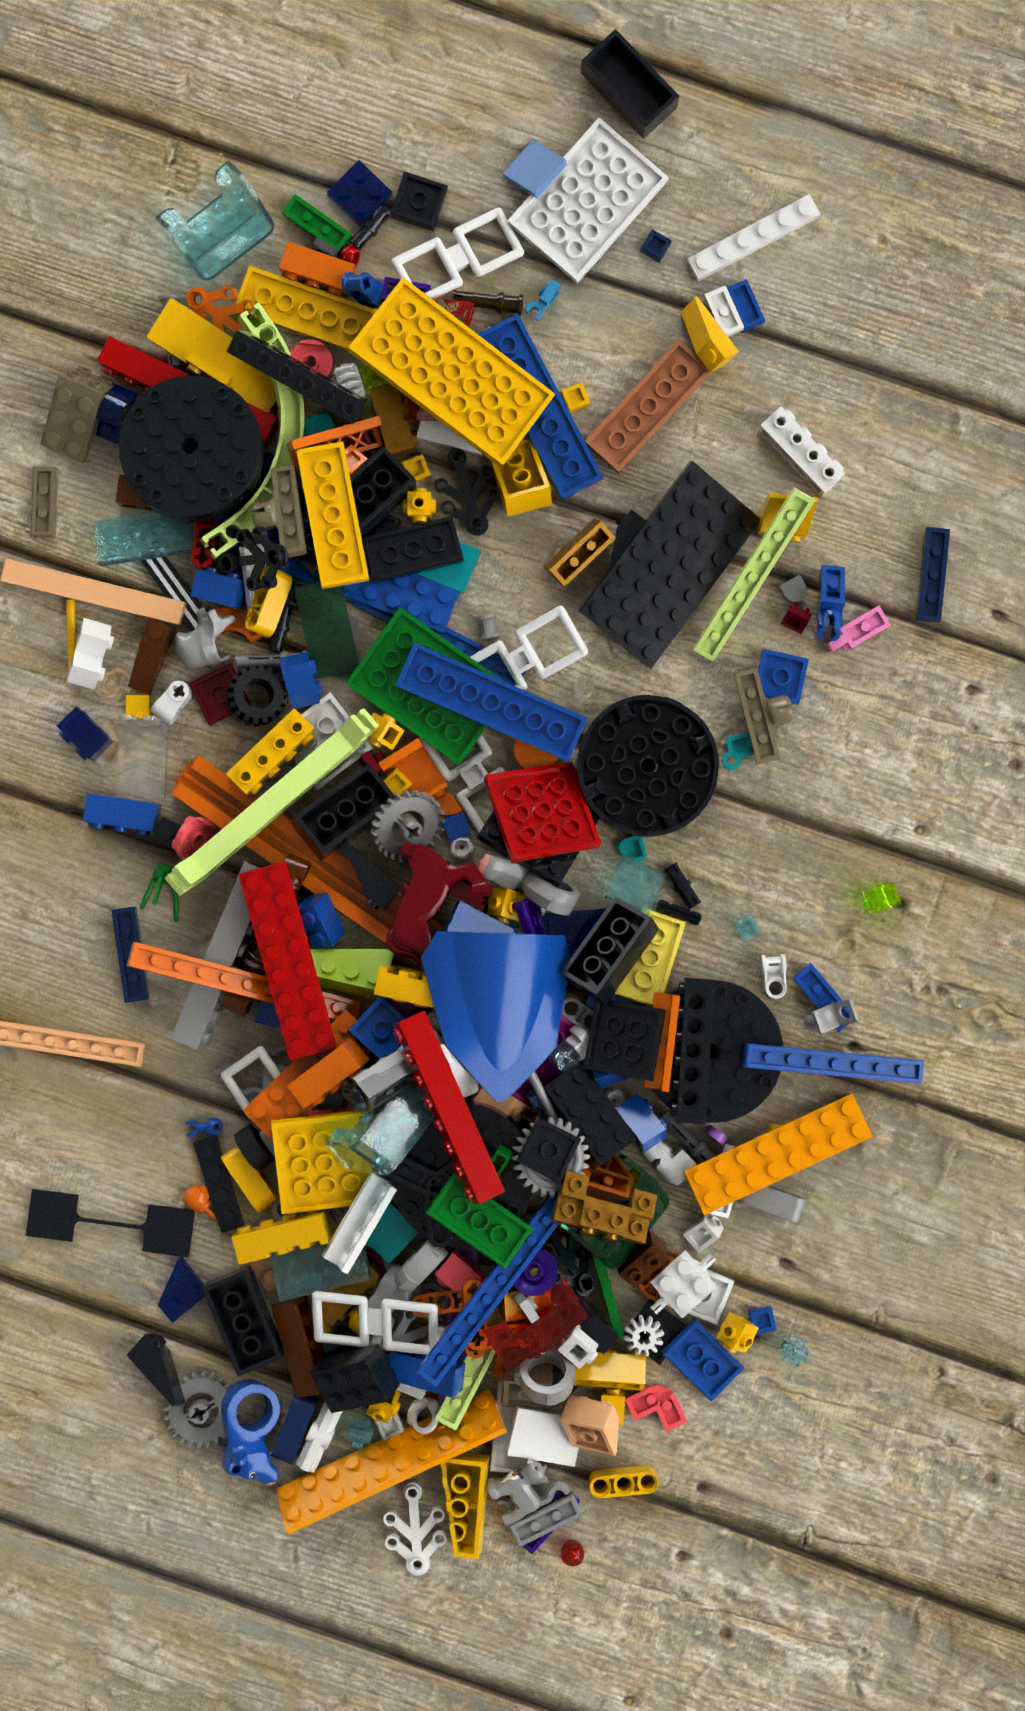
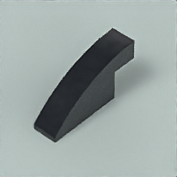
(596, 1326)

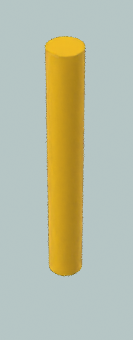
(71, 629)

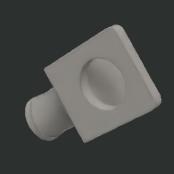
(831, 1016)

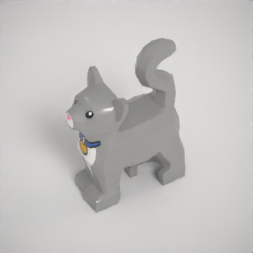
(522, 1496)

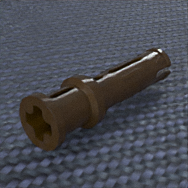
(499, 302)

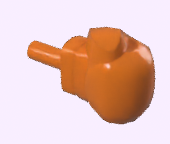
(198, 1199)

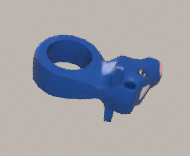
(245, 1445)

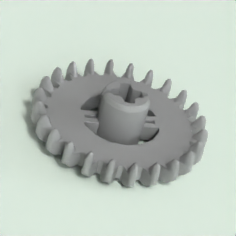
(416, 801)
(541, 1181)
(181, 1420)

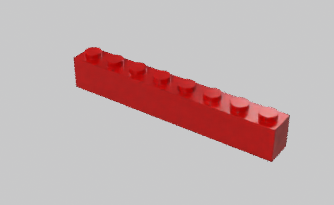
(147, 371)
(448, 1108)

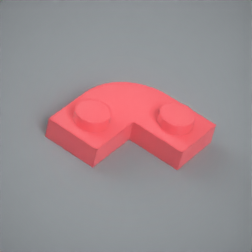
(657, 1399)

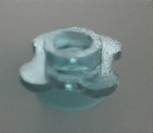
(753, 927)

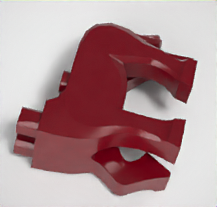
(425, 895)

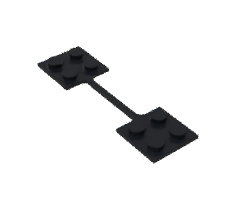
(55, 1215)

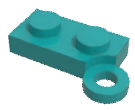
(737, 747)

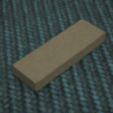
(44, 502)

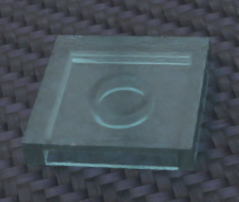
(635, 884)

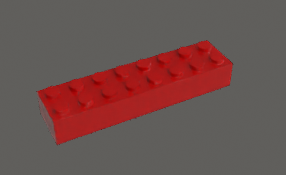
(287, 960)

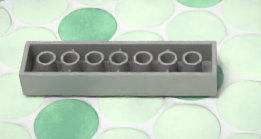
(226, 949)

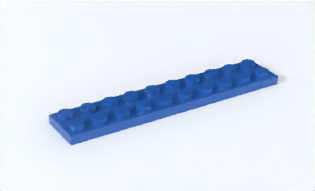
(417, 595)

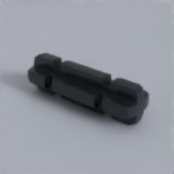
(678, 912)

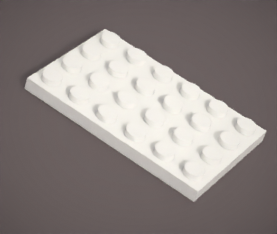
(589, 201)

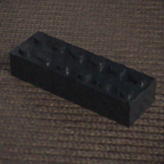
(376, 491)

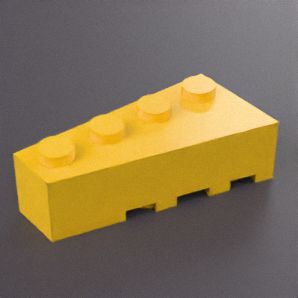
(404, 986)
(282, 1235)
(466, 1493)

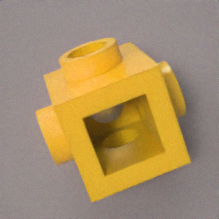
(423, 513)
(387, 732)
(502, 904)
(737, 1333)
(382, 1411)

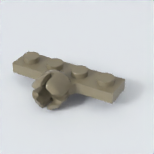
(283, 511)
(761, 715)

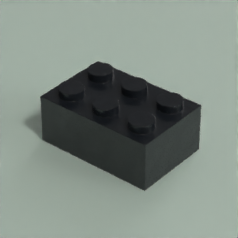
(355, 1378)

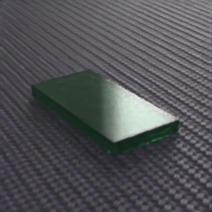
(327, 629)

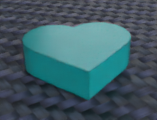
(632, 847)

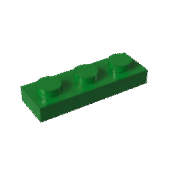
(316, 223)

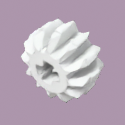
(350, 378)
(641, 1344)

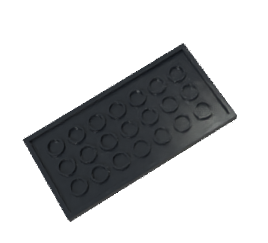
(670, 564)

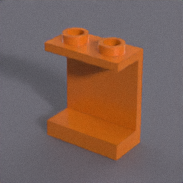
(417, 768)

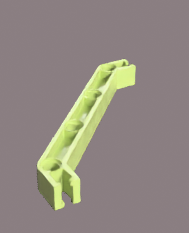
(272, 803)

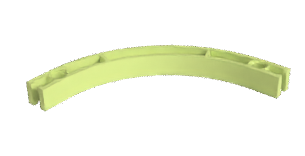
(291, 427)

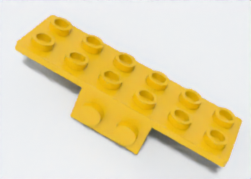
(204, 350)

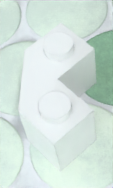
(89, 652)

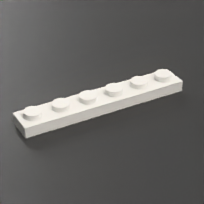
(753, 237)

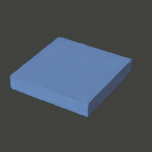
(535, 169)

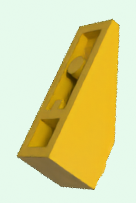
(707, 336)

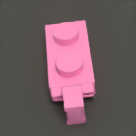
(860, 630)

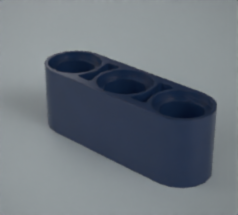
(293, 1428)

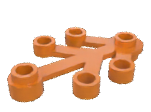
(219, 315)

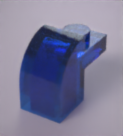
(113, 412)

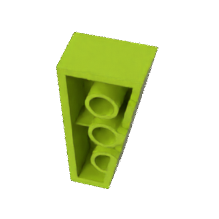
(351, 969)

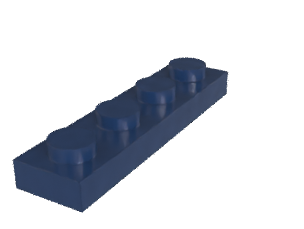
(933, 574)
(126, 932)

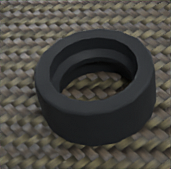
(253, 1147)

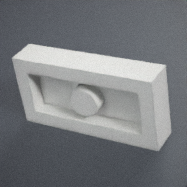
(724, 311)

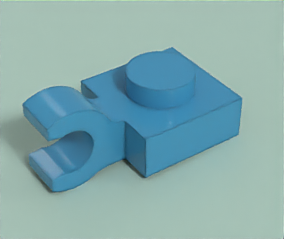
(547, 296)

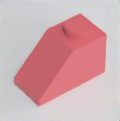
(456, 1270)

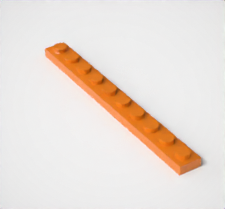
(221, 977)

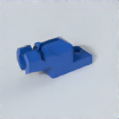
(830, 600)

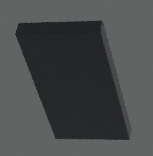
(412, 549)

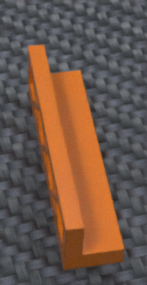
(338, 433)
(663, 1069)

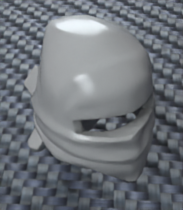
(198, 646)

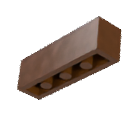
(301, 1351)

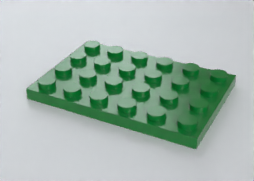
(378, 674)

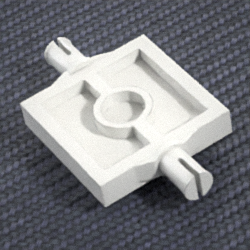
(683, 1283)

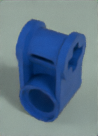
(362, 288)

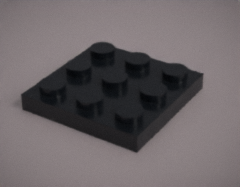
(624, 1039)

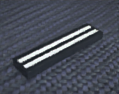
(174, 587)

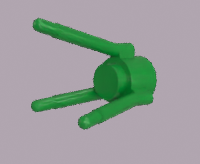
(159, 877)

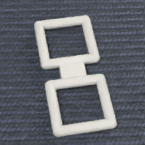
(461, 255)
(525, 656)
(472, 773)
(227, 1074)
(374, 1322)

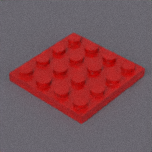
(541, 811)

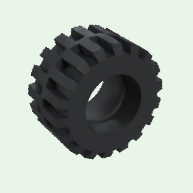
(270, 682)

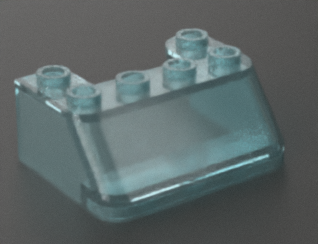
(221, 229)
(383, 1134)

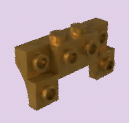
(600, 1216)

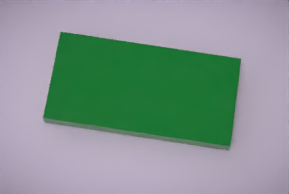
(483, 1225)

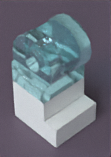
(570, 1050)

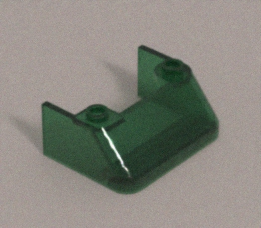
(615, 1253)

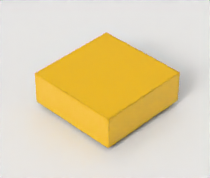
(575, 397)
(417, 467)
(138, 705)
(397, 782)

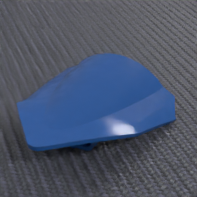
(497, 1002)

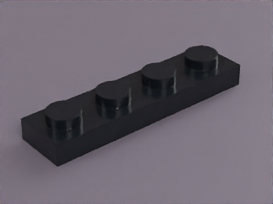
(219, 1184)

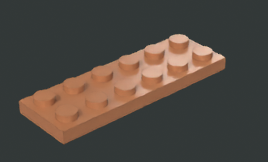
(648, 406)

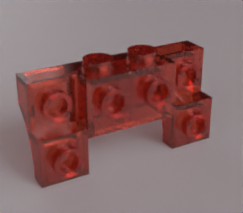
(533, 1339)

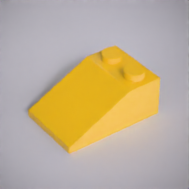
(522, 480)
(770, 509)

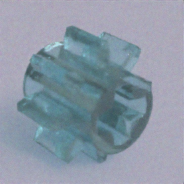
(794, 1350)
(360, 1433)

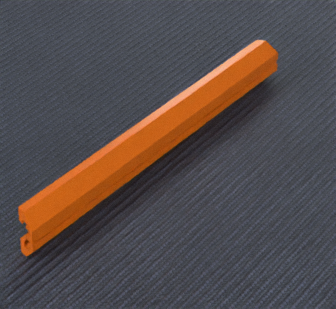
(221, 801)

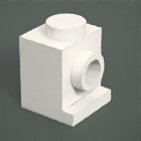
(579, 1347)

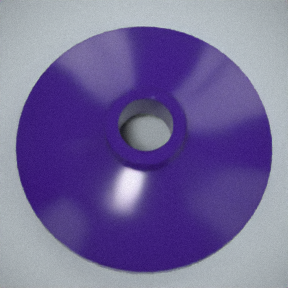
(544, 1280)

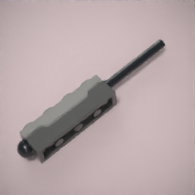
(384, 1079)

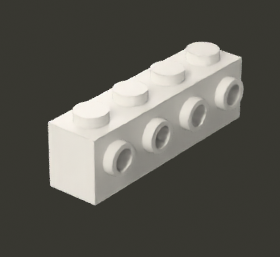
(801, 451)

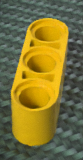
(268, 605)
(252, 1182)
(612, 1475)

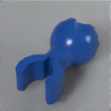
(210, 1127)

